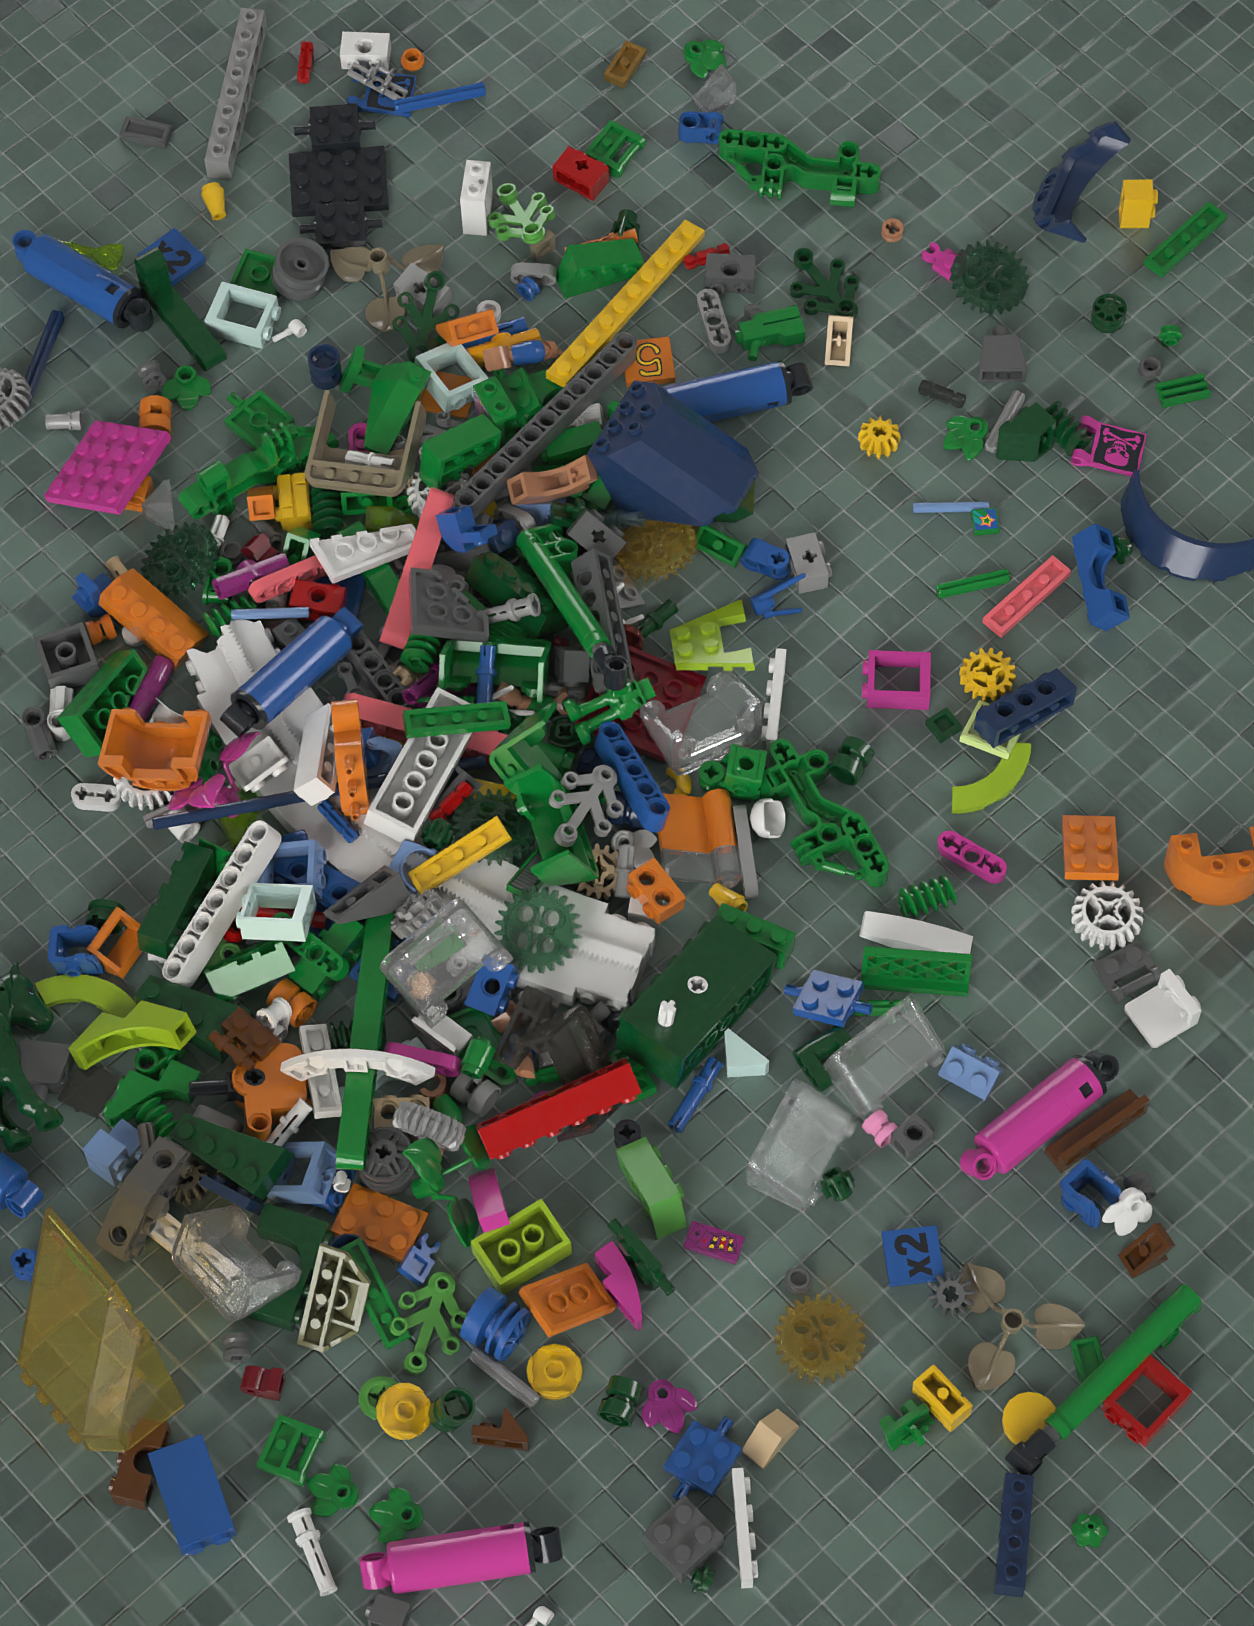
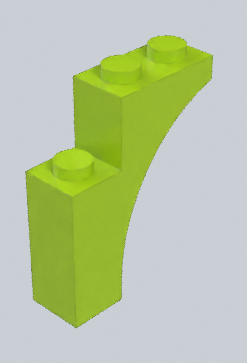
(143, 1026)

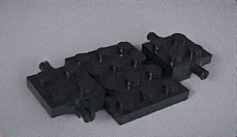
(338, 177)

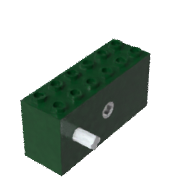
(695, 1001)

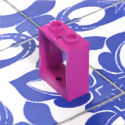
(897, 699)

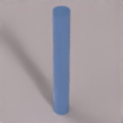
(940, 507)
(269, 613)

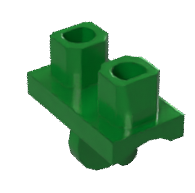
(909, 1427)

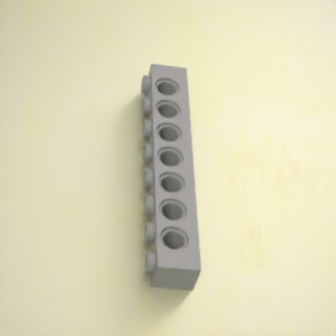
(235, 94)

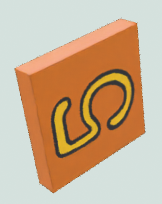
(652, 362)

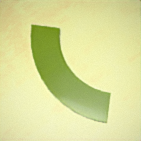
(995, 785)
(86, 989)

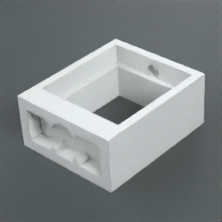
(476, 197)

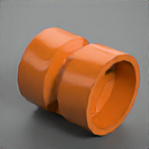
(155, 413)
(301, 1002)

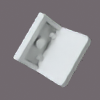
(257, 764)
(1164, 1010)

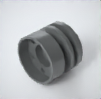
(395, 1171)

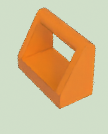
(468, 328)
(125, 950)

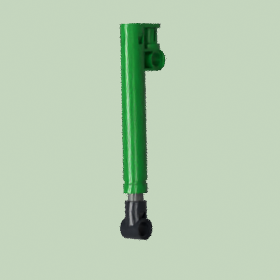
(551, 560)
(1156, 1330)

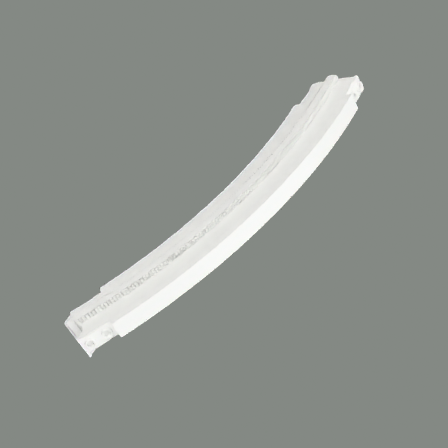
(611, 948)

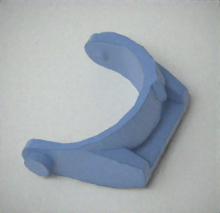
(391, 751)
(403, 852)

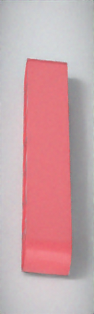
(420, 556)
(388, 722)

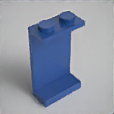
(192, 1495)

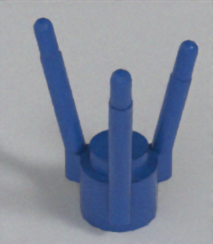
(764, 602)

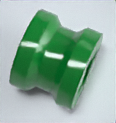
(717, 771)

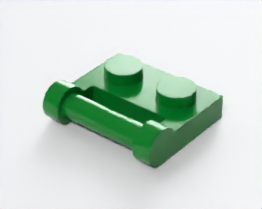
(610, 142)
(282, 1446)

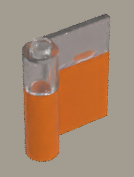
(701, 839)

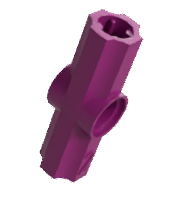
(246, 574)

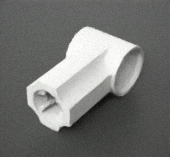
(59, 700)

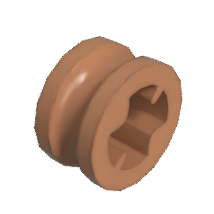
(894, 223)

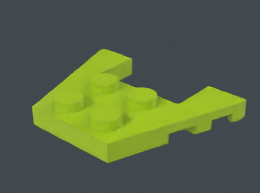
(700, 642)

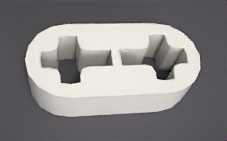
(96, 797)

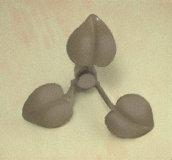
(353, 262)
(990, 1364)

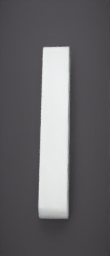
(221, 904)

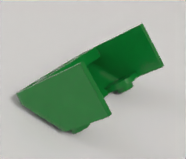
(517, 662)
(520, 749)
(558, 863)

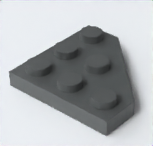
(443, 610)

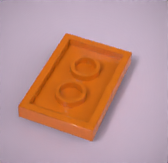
(1090, 847)
(380, 1221)
(567, 1299)

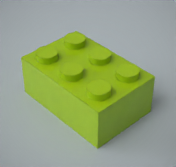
(522, 1248)

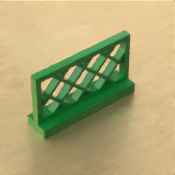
(916, 971)

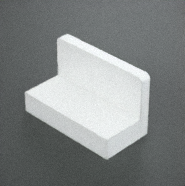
(446, 1034)

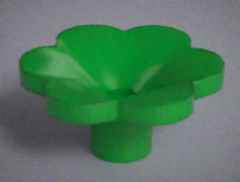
(1086, 1536)

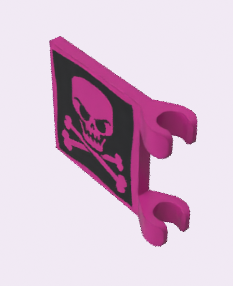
(1113, 448)

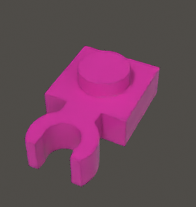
(941, 260)

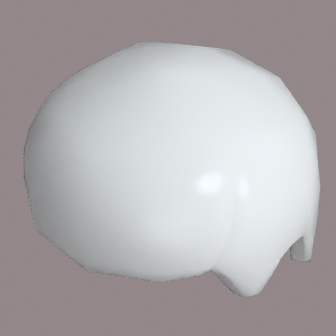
(768, 818)

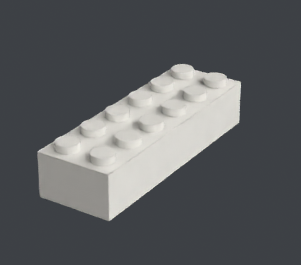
(417, 779)

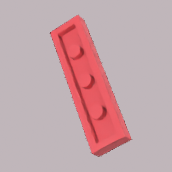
(1026, 596)

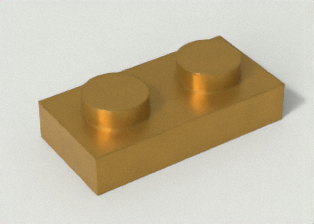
(625, 64)

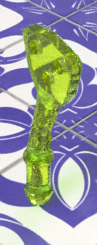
(98, 253)

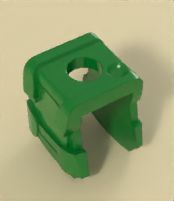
(743, 772)

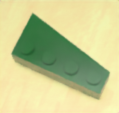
(108, 689)

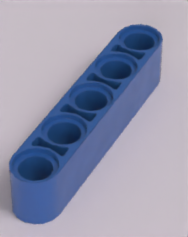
(632, 776)

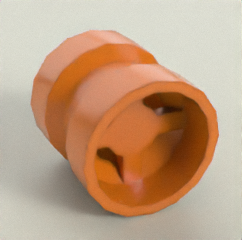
(94, 630)

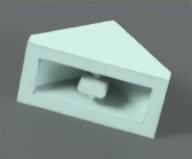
(742, 1058)

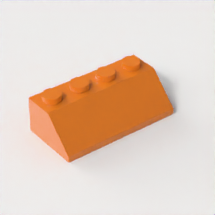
(152, 617)

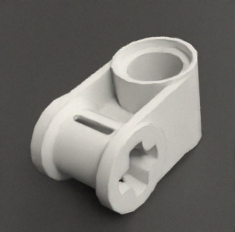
(276, 1017)

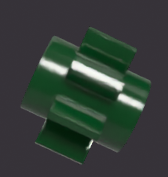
(437, 834)
(837, 1184)

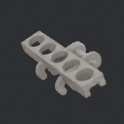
(371, 74)

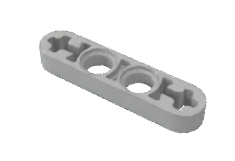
(749, 878)

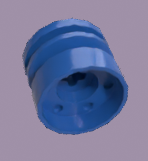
(492, 1322)

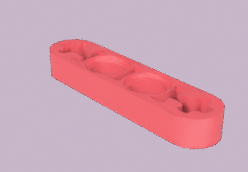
(284, 579)

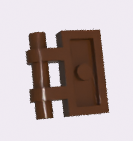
(249, 1034)

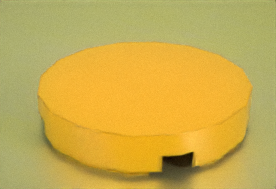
(554, 1372)
(403, 1411)
(1025, 1415)

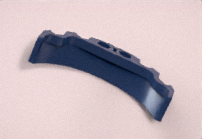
(1065, 183)
(1176, 552)

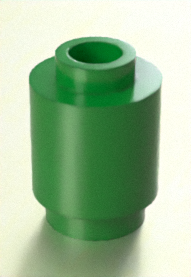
(477, 1057)

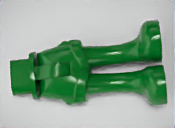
(621, 703)

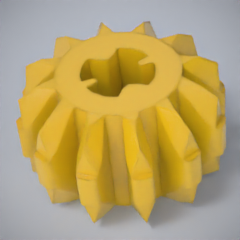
(879, 437)

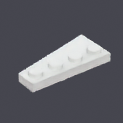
(360, 552)

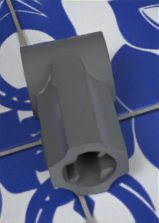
(39, 733)

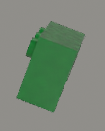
(457, 449)

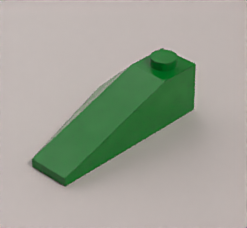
(392, 403)

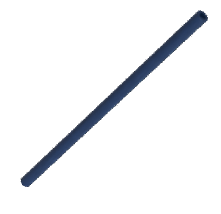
(274, 800)

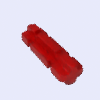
(305, 62)
(700, 257)
(452, 801)

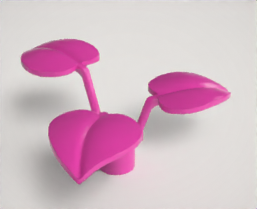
(212, 791)

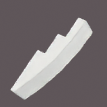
(912, 934)

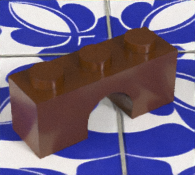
(129, 1485)

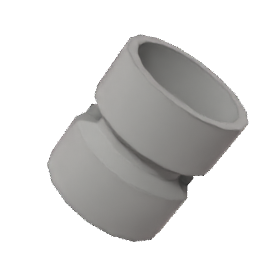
(477, 1093)

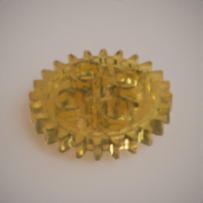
(656, 549)
(843, 1332)

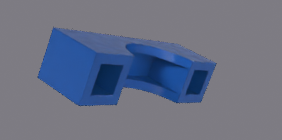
(1093, 551)

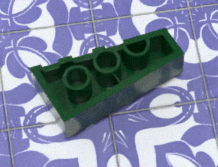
(501, 581)
(177, 901)
(203, 1010)
(240, 1157)

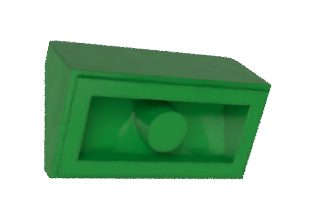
(720, 545)

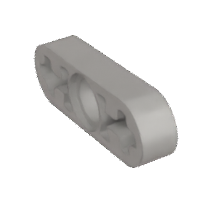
(711, 330)

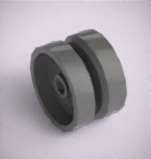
(299, 269)

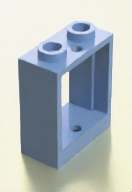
(316, 859)
(314, 1187)

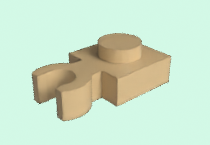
(408, 677)

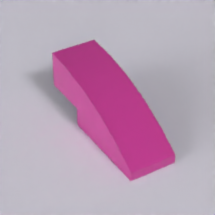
(488, 1200)
(620, 1282)

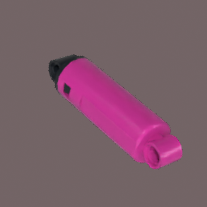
(1039, 1114)
(461, 1557)

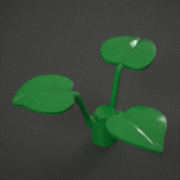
(426, 1159)

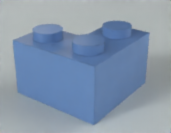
(114, 1153)

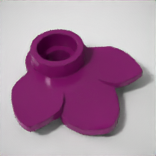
(667, 1410)

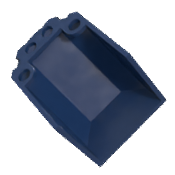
(670, 460)

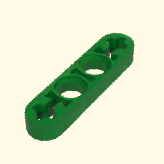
(306, 951)

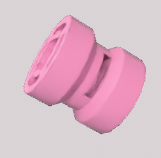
(879, 1127)

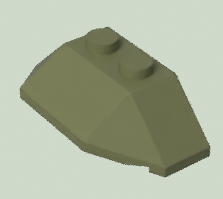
(334, 1300)

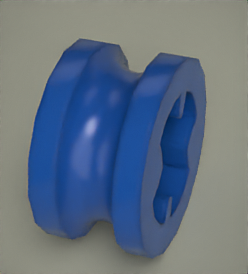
(528, 288)

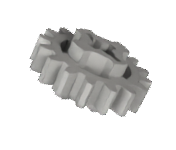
(415, 912)

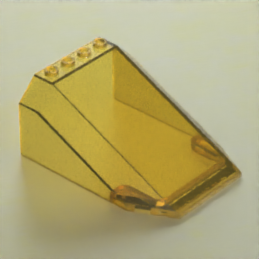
(89, 1349)

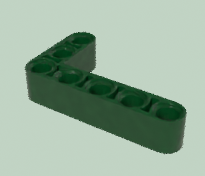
(174, 311)

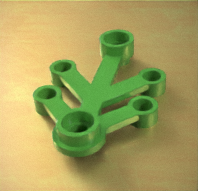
(532, 231)
(431, 1319)

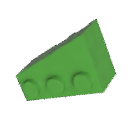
(653, 1186)

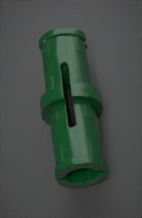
(655, 619)

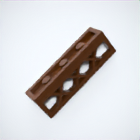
(1096, 1130)

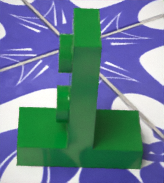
(358, 371)

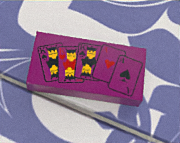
(714, 1242)

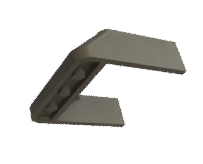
(327, 465)

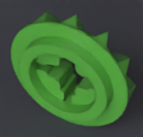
(370, 1389)

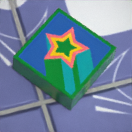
(985, 521)

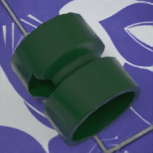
(851, 760)
(622, 1397)
(451, 1409)

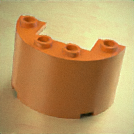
(157, 753)
(1213, 878)

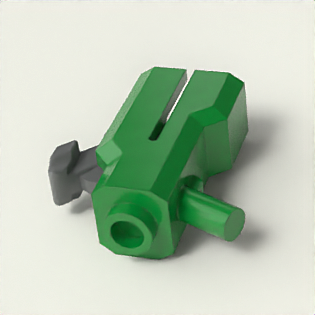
(769, 328)

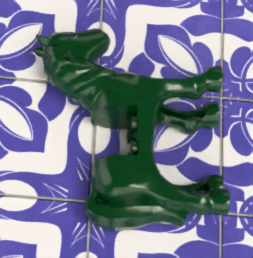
(21, 1007)

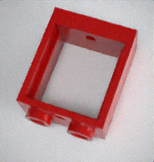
(1163, 1380)

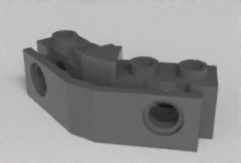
(144, 1198)

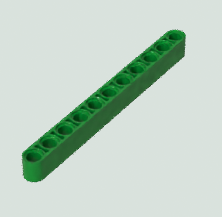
(365, 1035)

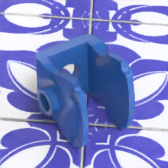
(64, 937)
(1076, 1180)

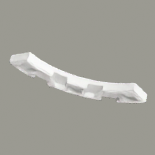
(357, 1060)

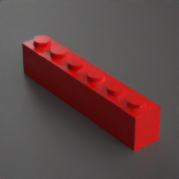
(558, 1109)

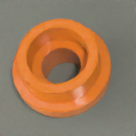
(412, 55)

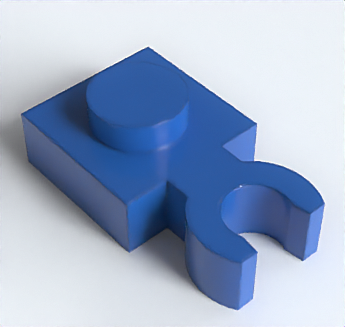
(417, 1262)

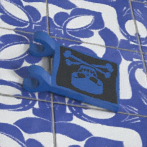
(379, 103)

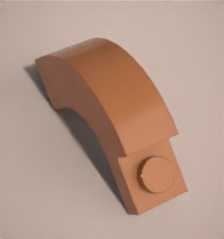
(552, 484)

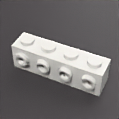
(316, 763)

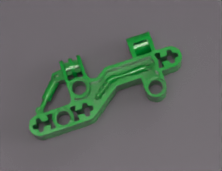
(787, 162)
(280, 453)
(797, 781)

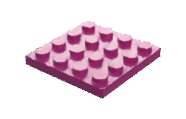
(107, 467)

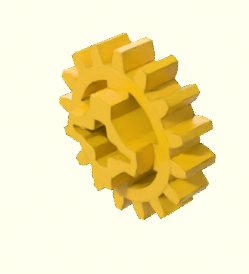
(990, 671)

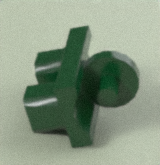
(567, 513)

